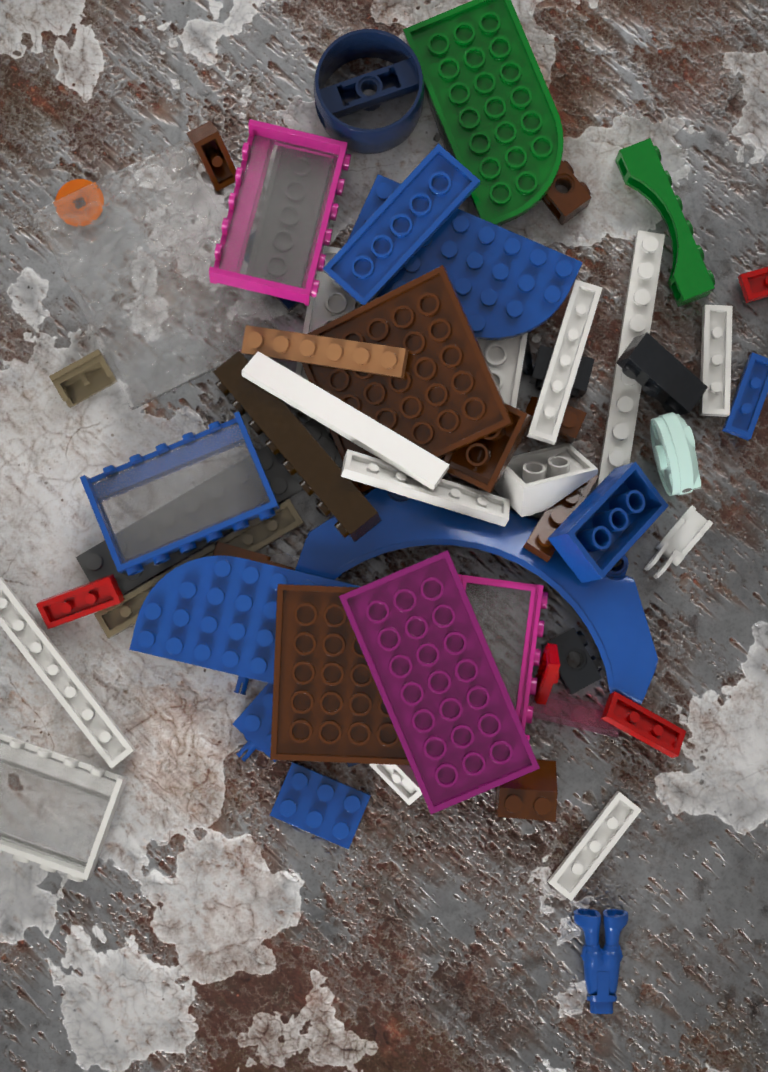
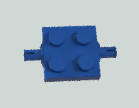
(257, 724)

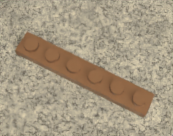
(325, 351)

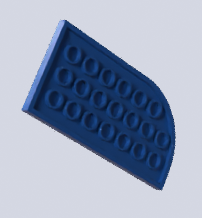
(499, 276)
(218, 614)

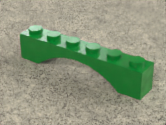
(643, 172)

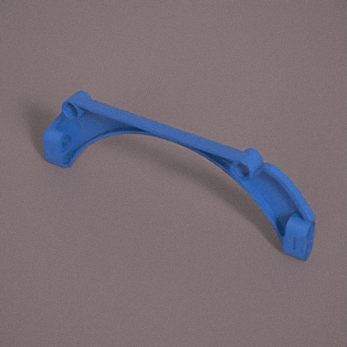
(605, 605)

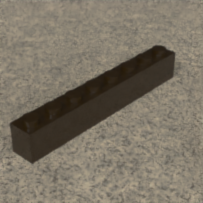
(299, 449)

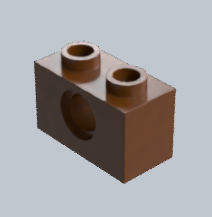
(567, 205)

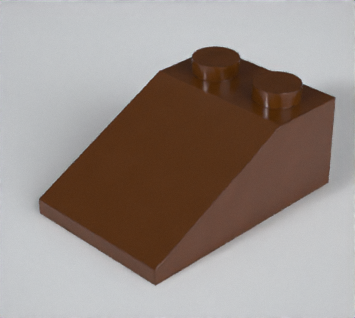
(487, 458)

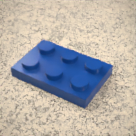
(320, 805)

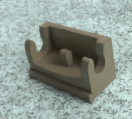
(83, 378)

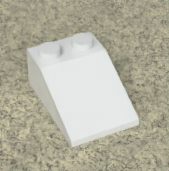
(543, 478)

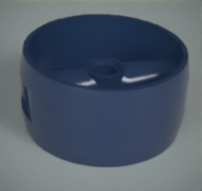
(388, 82)

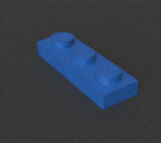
(748, 398)

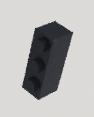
(661, 375)

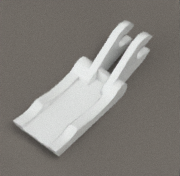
(679, 540)

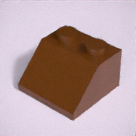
(530, 795)

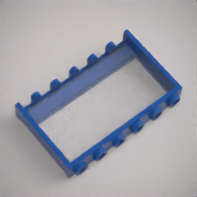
(180, 495)

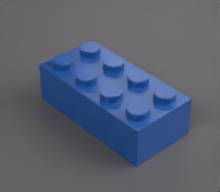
(608, 522)

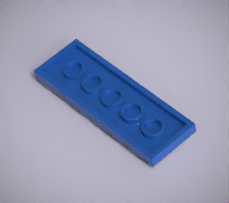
(401, 225)

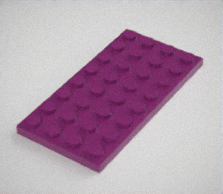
(439, 682)

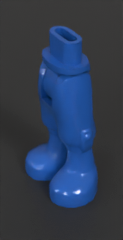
(599, 963)

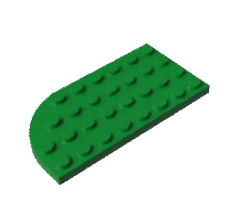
(491, 104)

